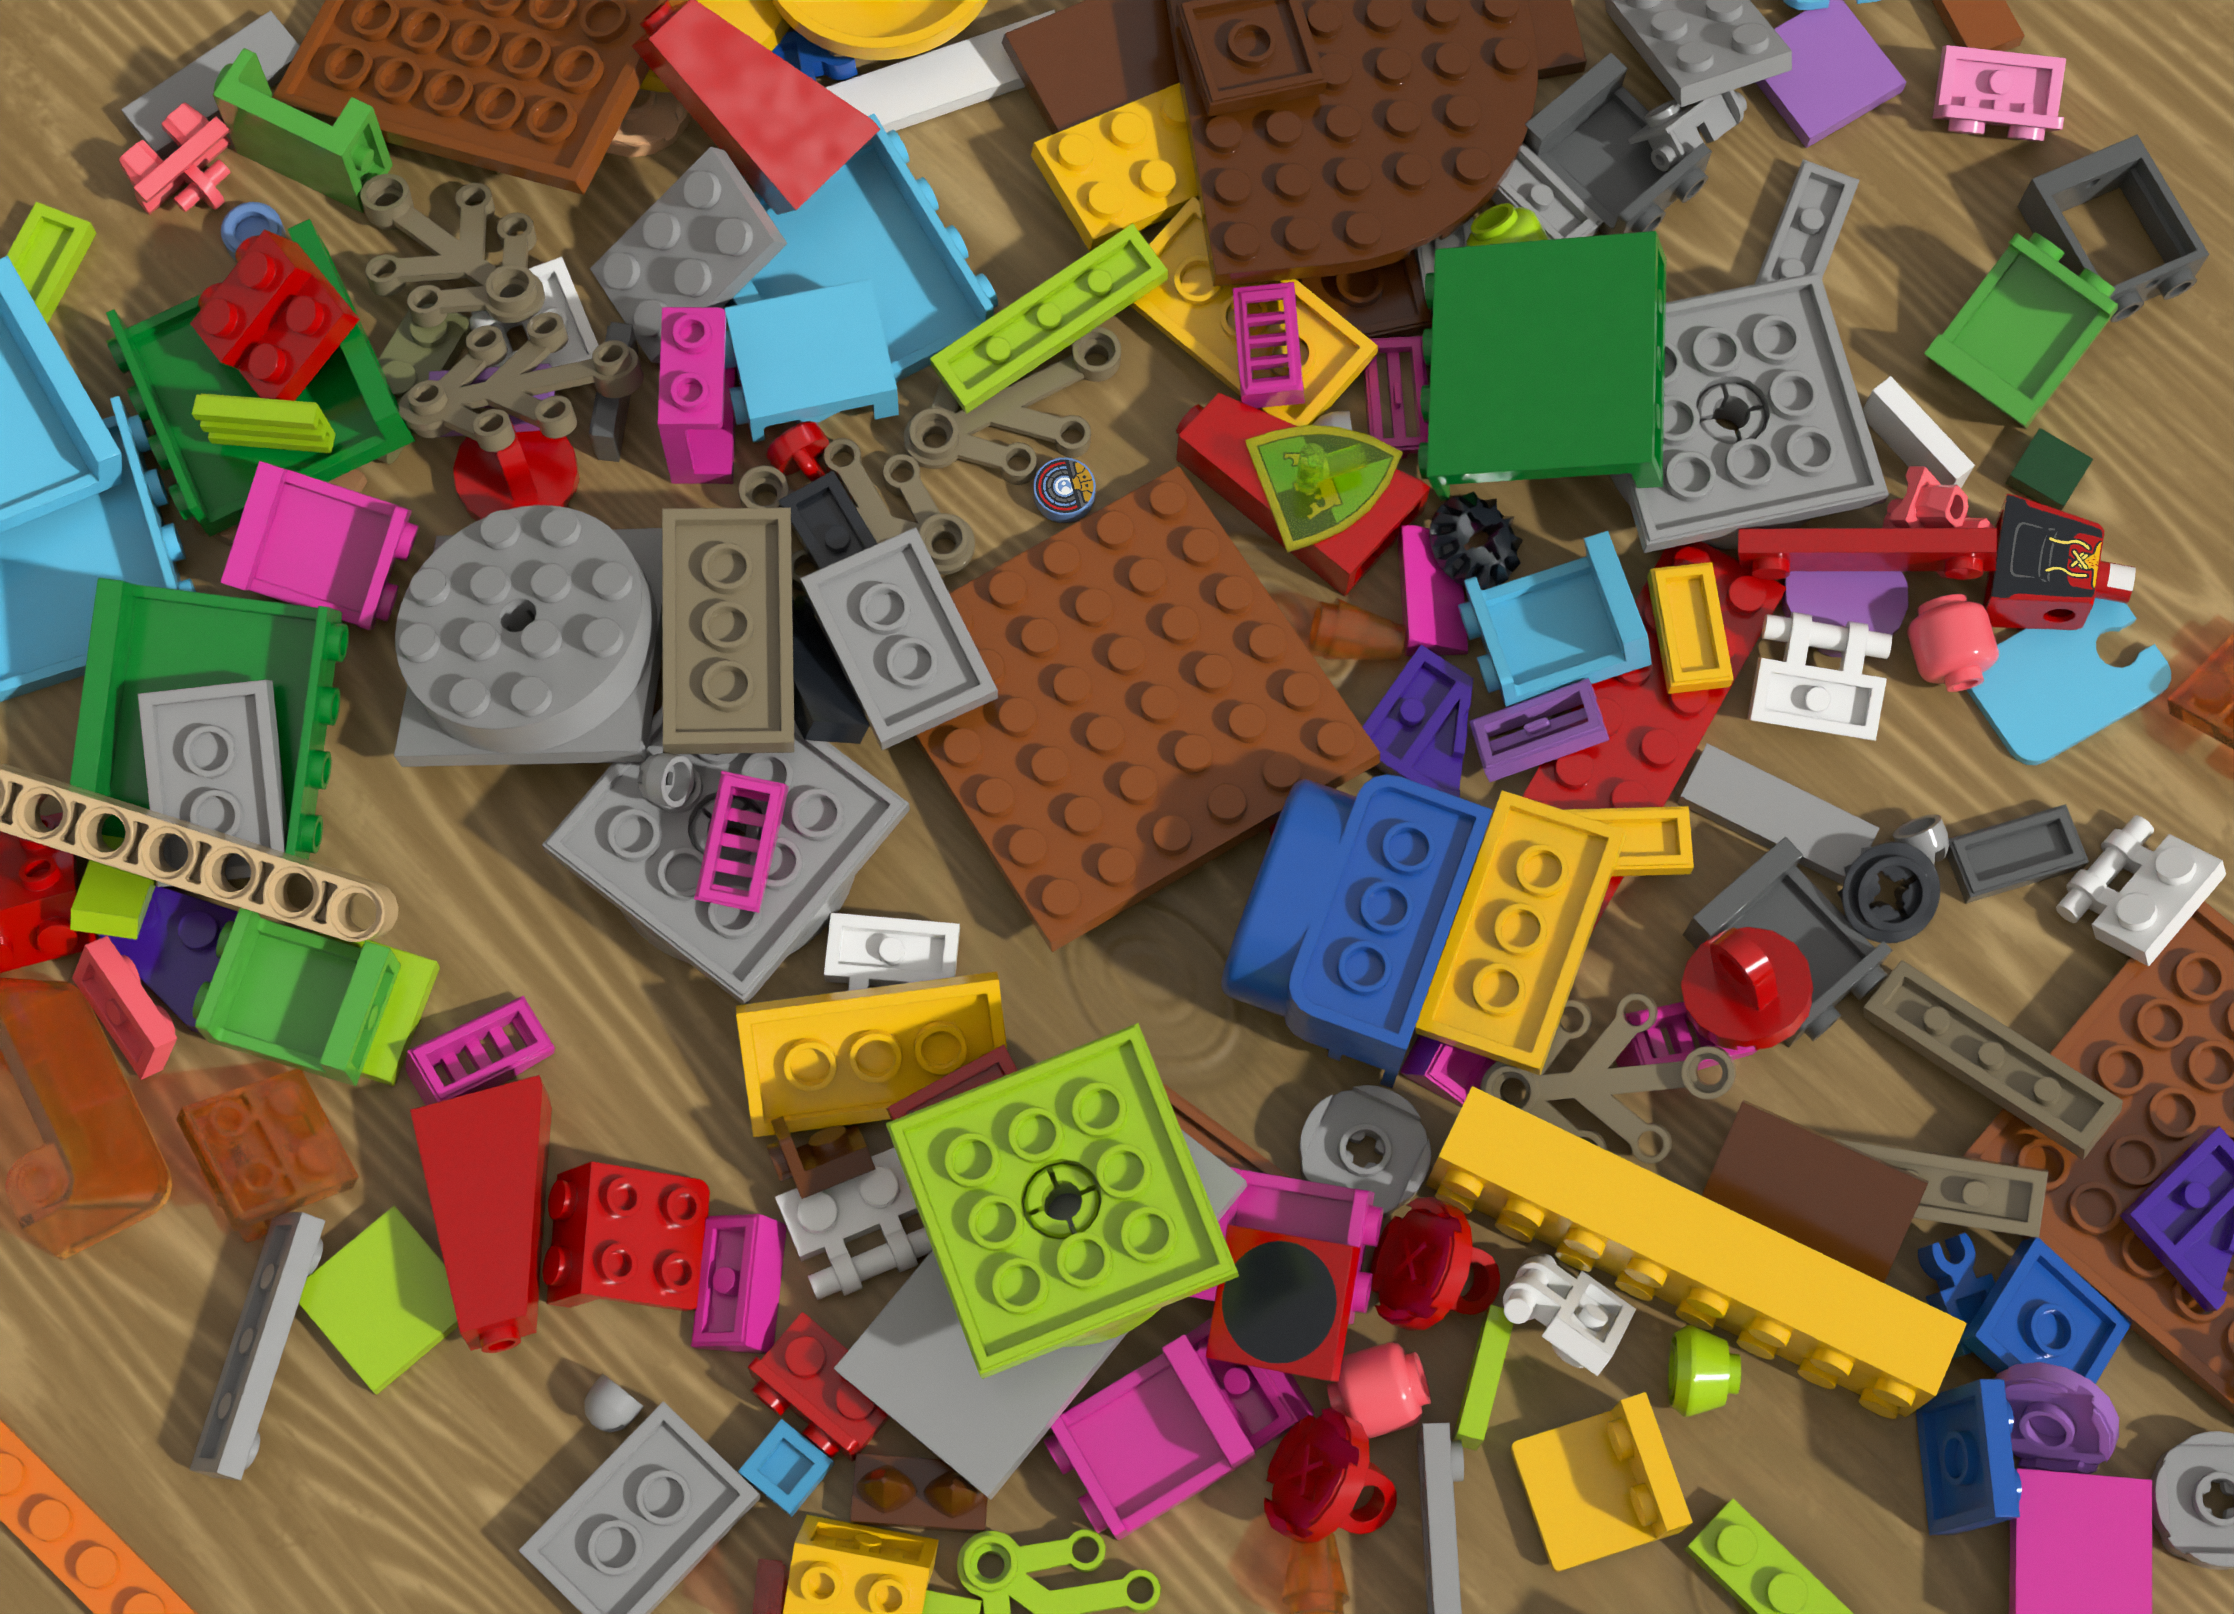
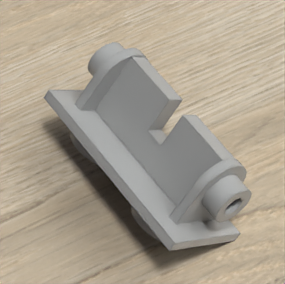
(1673, 128)

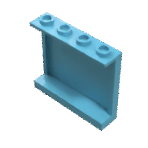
(884, 228)
(49, 428)
(56, 559)

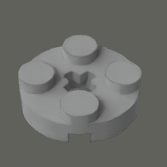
(1351, 1117)
(2177, 1502)

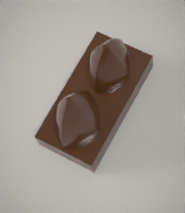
(915, 1495)

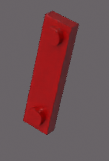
(1956, 551)

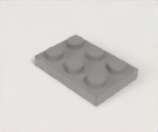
(1702, 44)
(689, 248)
(899, 638)
(216, 765)
(641, 1520)

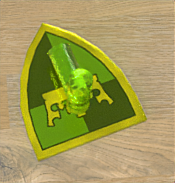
(1320, 479)

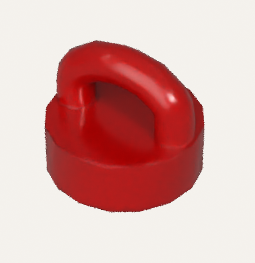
(798, 450)

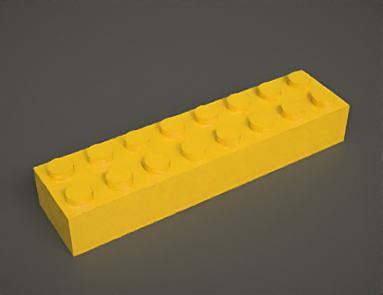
(1695, 1256)

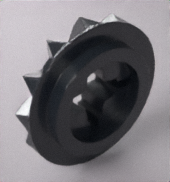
(1456, 523)
(1915, 897)

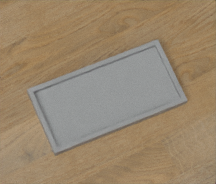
(925, 1377)

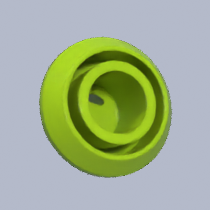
(1701, 1371)

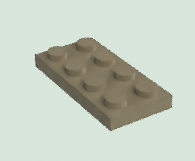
(727, 631)

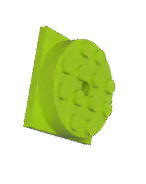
(999, 1158)

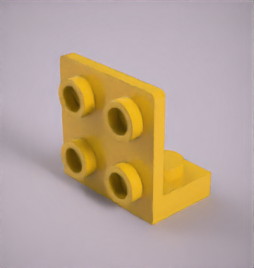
(1601, 1485)
(858, 1569)

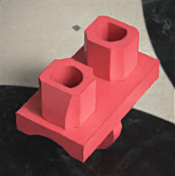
(199, 144)
(1931, 505)

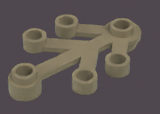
(505, 292)
(445, 405)
(1009, 412)
(929, 521)
(1595, 1083)

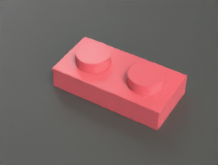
(124, 1007)

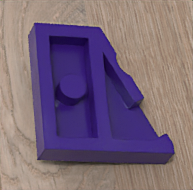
(1424, 723)
(177, 948)
(2190, 1217)

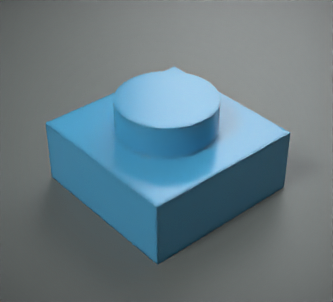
(786, 1468)

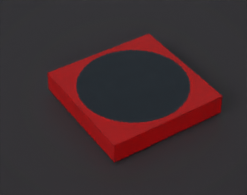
(1285, 1305)

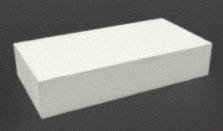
(1915, 434)

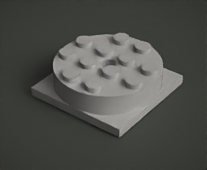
(1782, 377)
(532, 643)
(652, 855)

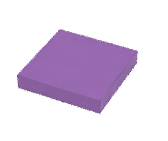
(1833, 75)

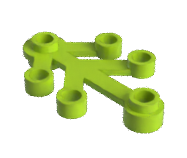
(1042, 1556)

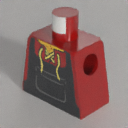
(2049, 569)

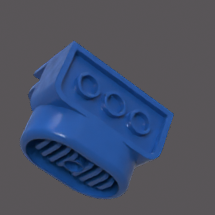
(1355, 913)

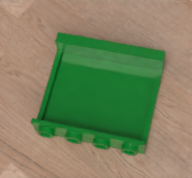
(1545, 361)
(215, 479)
(187, 639)

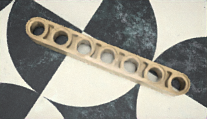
(207, 856)

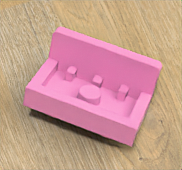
(1999, 90)

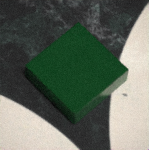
(2049, 470)

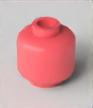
(1953, 642)
(1381, 1388)

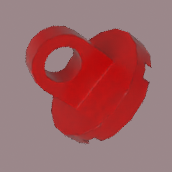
(523, 474)
(1747, 988)
(1425, 1265)
(1320, 1477)

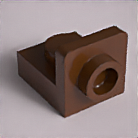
(824, 1162)

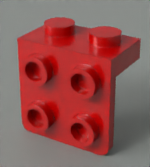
(37, 901)
(625, 1237)

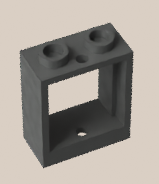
(2132, 170)

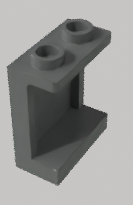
(1588, 148)
(1783, 900)

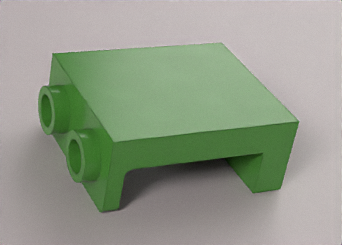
(309, 151)
(2024, 328)
(295, 997)

